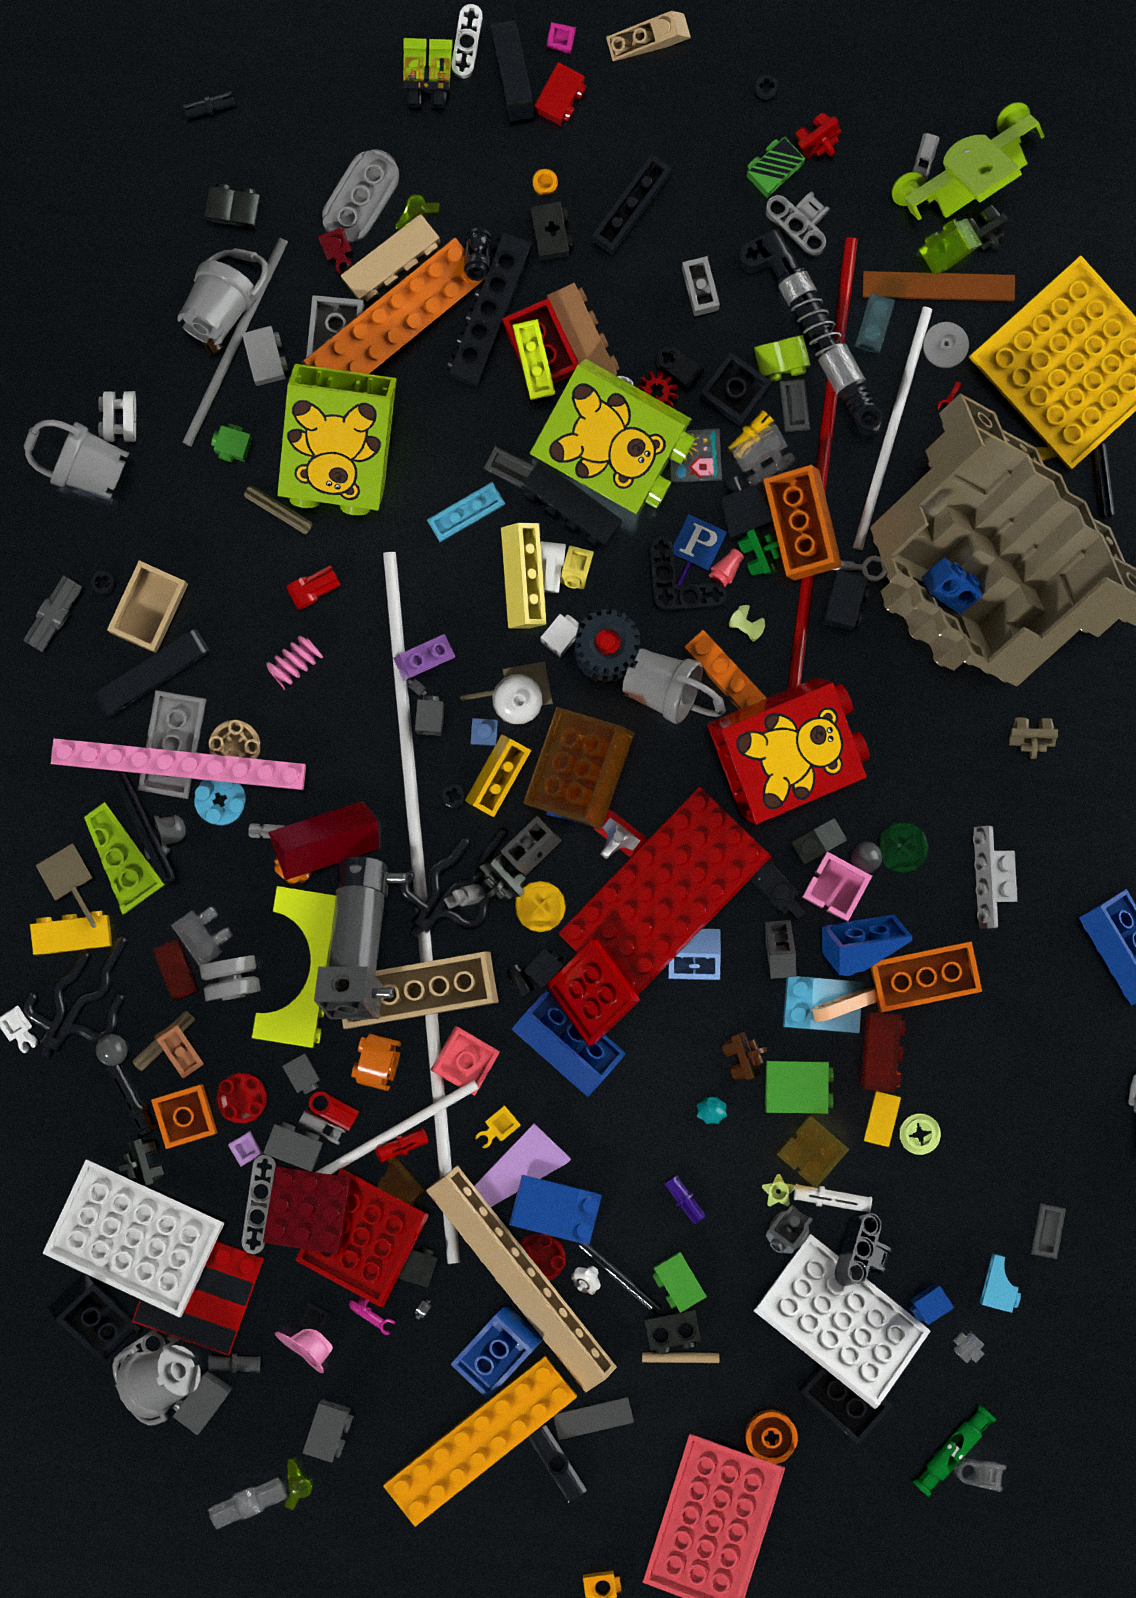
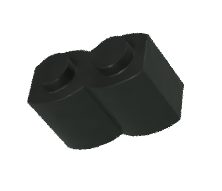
(232, 206)

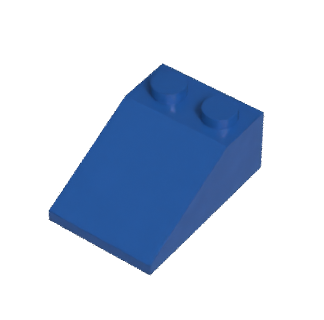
(862, 943)
(555, 1209)
(497, 1351)

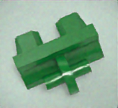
(756, 542)

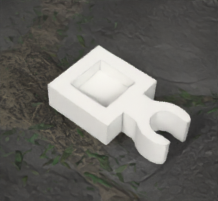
(16, 1025)

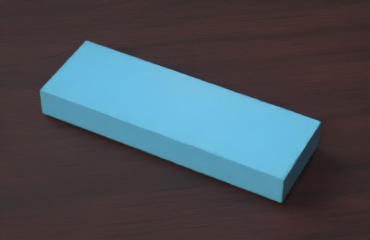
(466, 512)

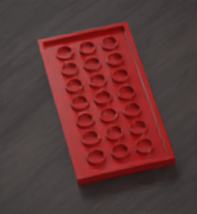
(668, 890)

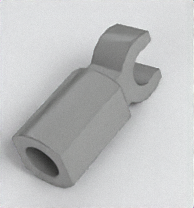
(465, 896)

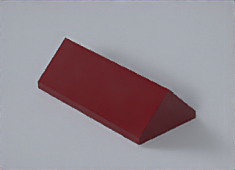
(325, 840)

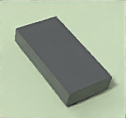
(794, 405)
(508, 466)
(1048, 1231)

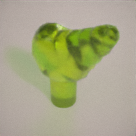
(415, 207)
(297, 1485)

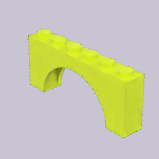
(299, 1020)

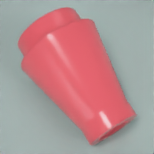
(726, 568)

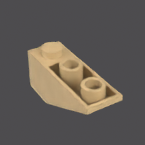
(649, 36)

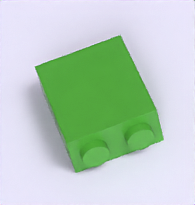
(798, 1087)

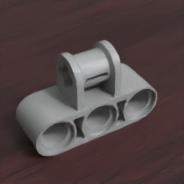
(808, 213)

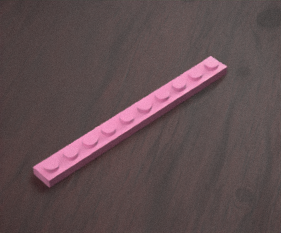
(178, 764)

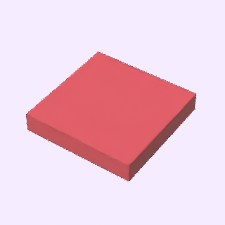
(464, 1059)

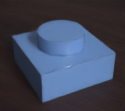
(484, 732)

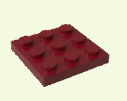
(307, 1210)

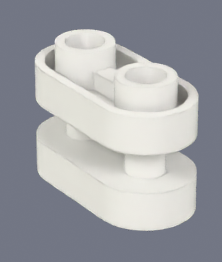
(109, 428)

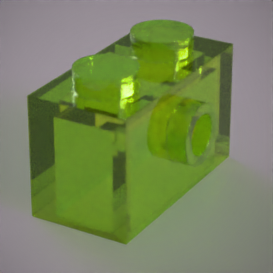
(949, 246)

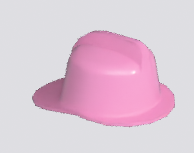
(309, 1345)

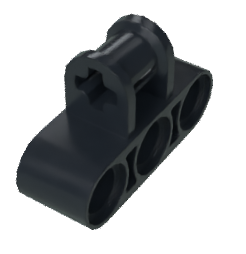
(872, 1254)

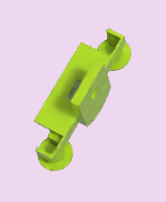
(973, 166)

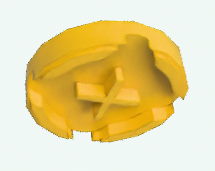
(540, 906)

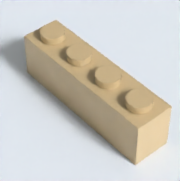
(390, 259)

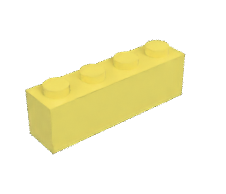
(523, 575)

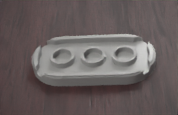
(361, 194)

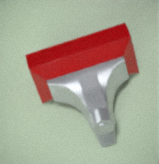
(620, 836)

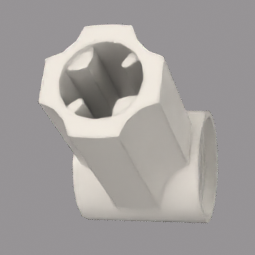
(552, 563)

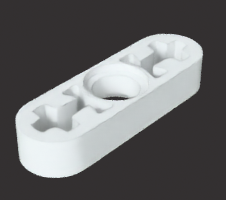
(463, 22)

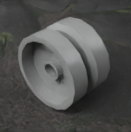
(230, 979)

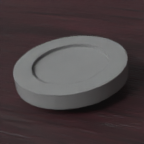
(945, 344)

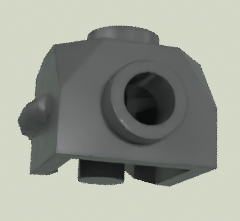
(788, 1230)

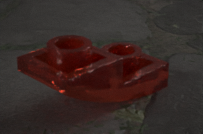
(175, 970)

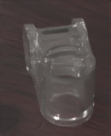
(986, 1473)

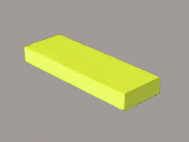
(534, 359)

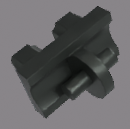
(993, 222)
(498, 879)
(145, 1173)

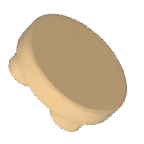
(235, 740)

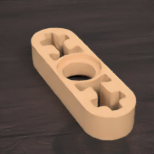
(844, 1004)

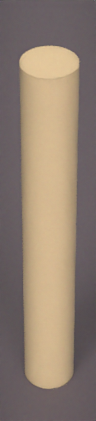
(680, 1357)

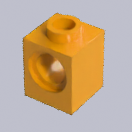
(591, 1580)

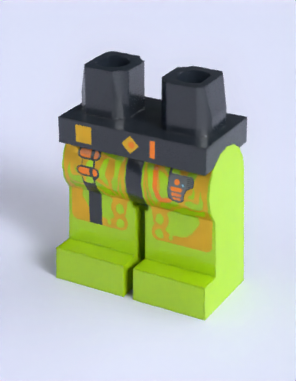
(423, 79)

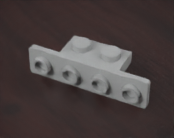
(993, 877)

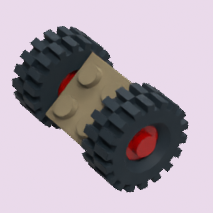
(606, 645)

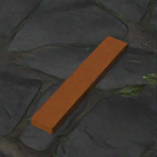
(939, 286)

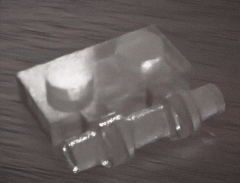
(759, 448)

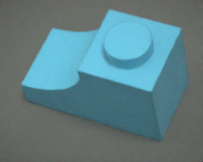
(997, 1289)

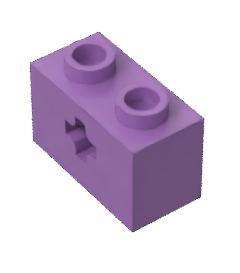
(424, 657)

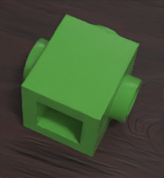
(231, 443)

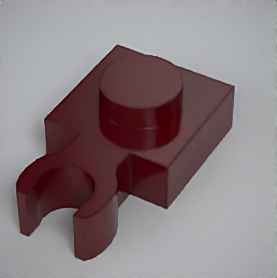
(336, 245)

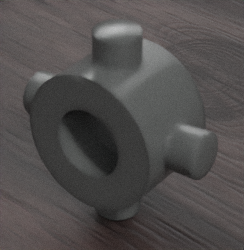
(417, 687)
(423, 1309)

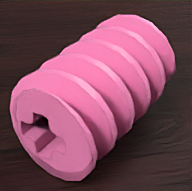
(293, 661)

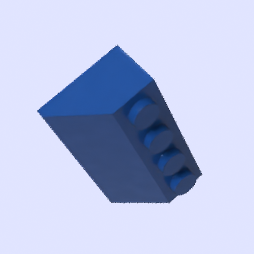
(1114, 935)
(559, 1042)

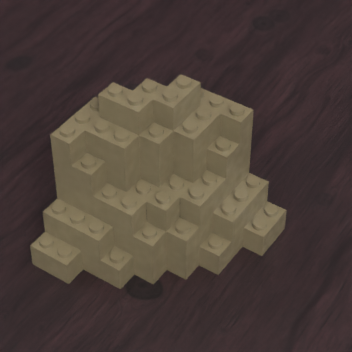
(1022, 535)

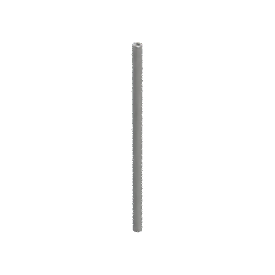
(232, 348)

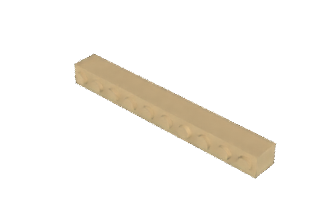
(521, 1279)

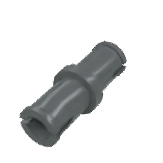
(234, 1363)

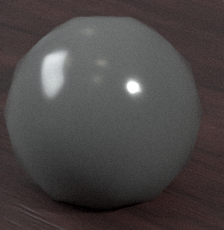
(866, 857)
(111, 1049)

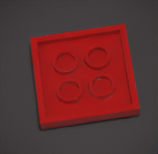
(592, 992)

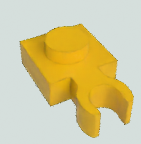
(500, 1125)

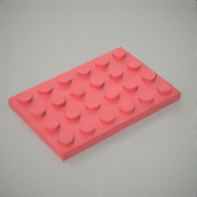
(713, 1522)

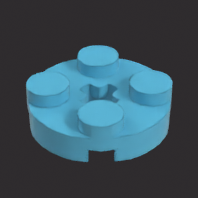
(214, 813)

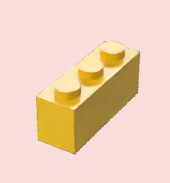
(497, 775)
(70, 933)

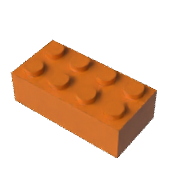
(802, 522)
(926, 977)

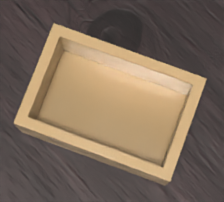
(147, 607)

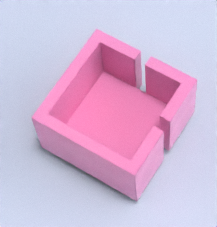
(837, 886)

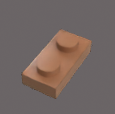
(179, 1050)

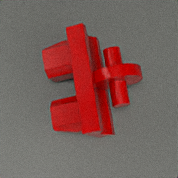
(821, 139)

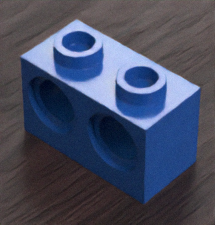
(952, 585)
(930, 1304)

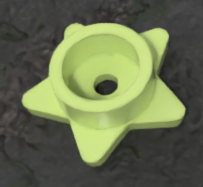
(783, 1197)

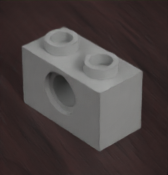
(700, 286)

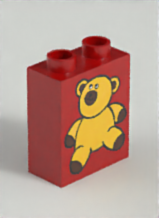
(789, 749)

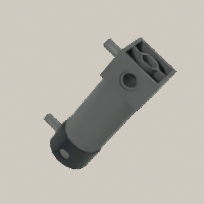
(349, 981)

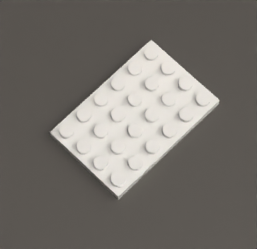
(133, 1238)
(845, 1329)

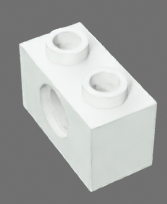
(560, 635)

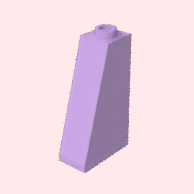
(530, 1156)

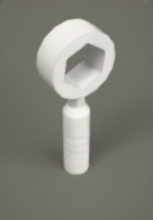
(851, 566)

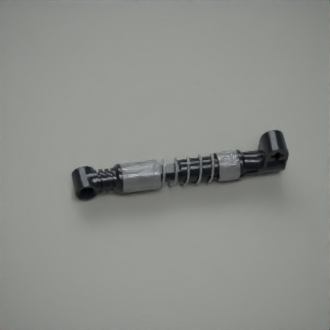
(801, 294)

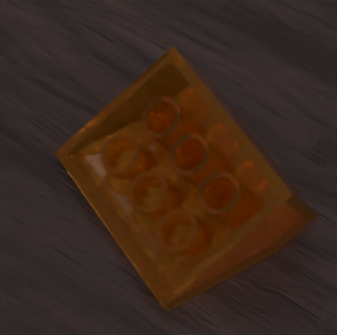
(579, 767)

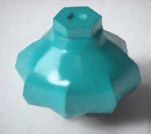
(712, 1110)

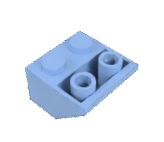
(698, 958)

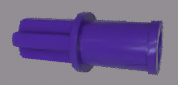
(685, 1199)

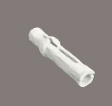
(832, 1198)

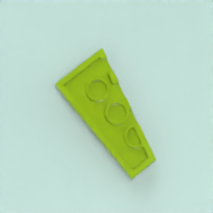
(124, 863)

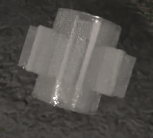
(968, 1347)

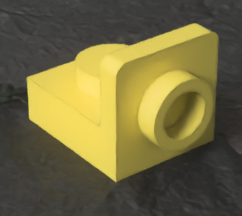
(576, 567)

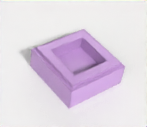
(245, 1148)

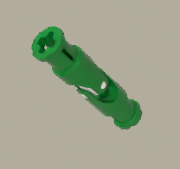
(948, 1457)

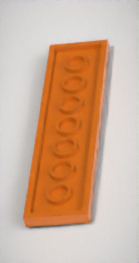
(398, 314)

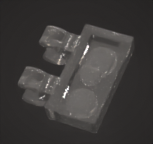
(197, 938)

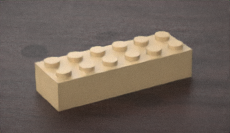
(434, 988)

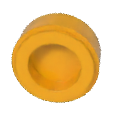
(545, 182)

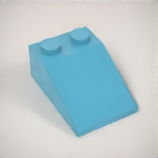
(807, 992)

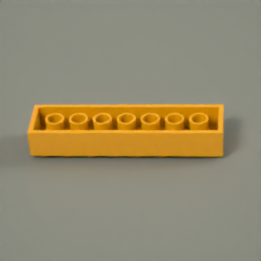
(480, 1440)

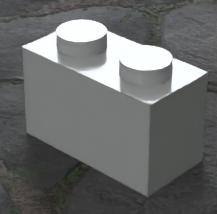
(264, 355)

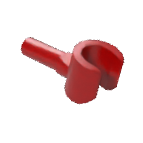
(951, 396)

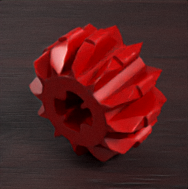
(666, 391)

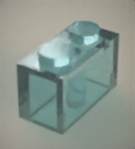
(874, 323)

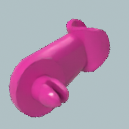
(360, 1307)

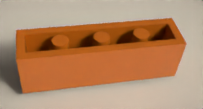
(723, 671)

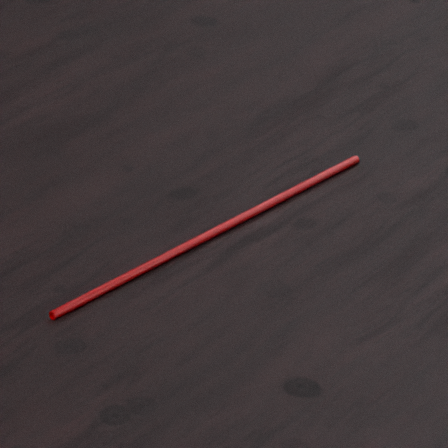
(823, 457)

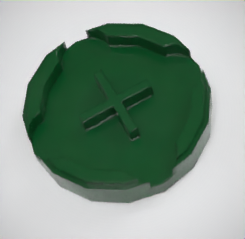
(903, 847)

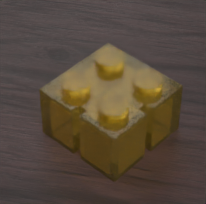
(812, 1151)

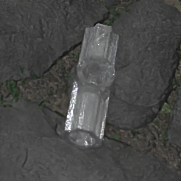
(247, 1503)

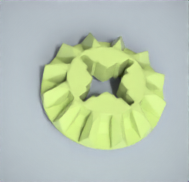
(929, 1141)

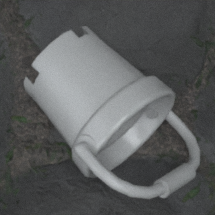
(220, 296)
(84, 459)
(669, 686)
(155, 1381)

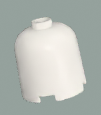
(517, 699)

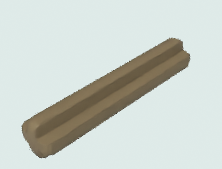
(278, 509)
(154, 1049)

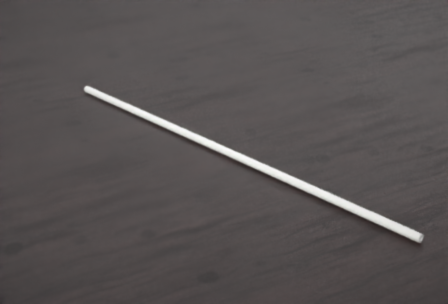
(418, 869)

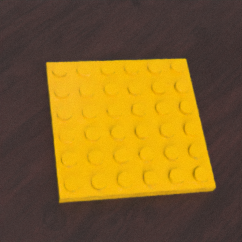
(1067, 362)

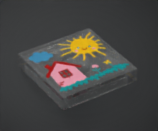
(703, 459)

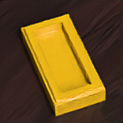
(882, 1119)

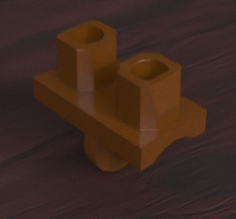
(748, 1055)

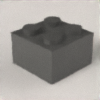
(200, 1405)
(326, 1431)

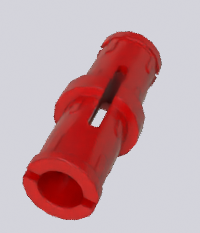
(401, 1145)

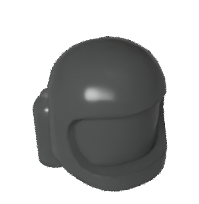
(168, 831)

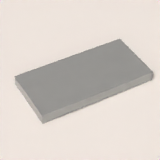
(175, 727)

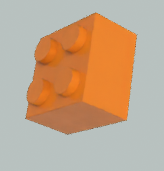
(184, 1116)

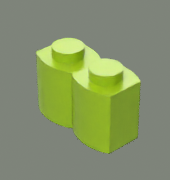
(782, 358)

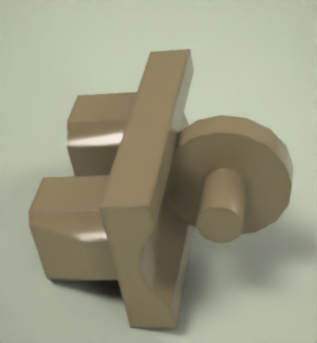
(1033, 739)

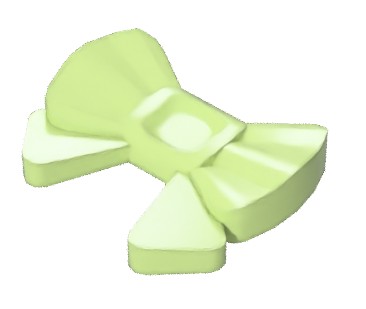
(739, 620)

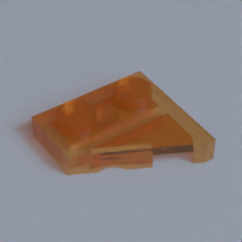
(400, 1182)

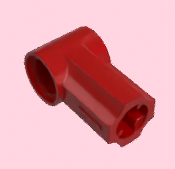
(308, 589)
(336, 1111)

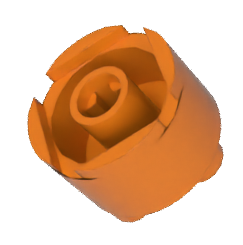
(377, 1061)
(783, 1444)

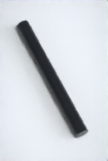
(621, 1278)

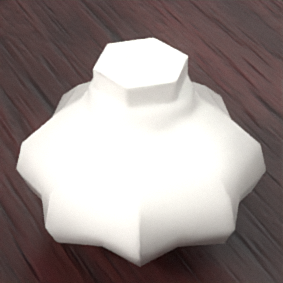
(586, 1279)

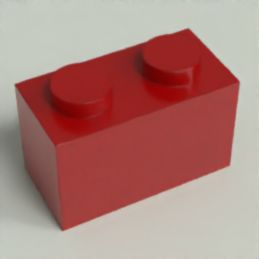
(559, 94)

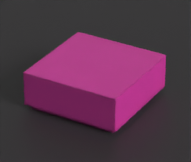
(560, 37)

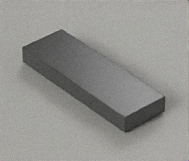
(593, 1418)

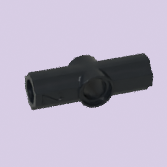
(566, 1477)

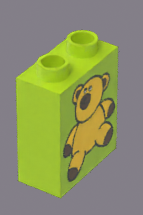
(336, 438)
(613, 438)

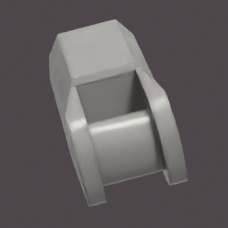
(926, 154)
(317, 1125)

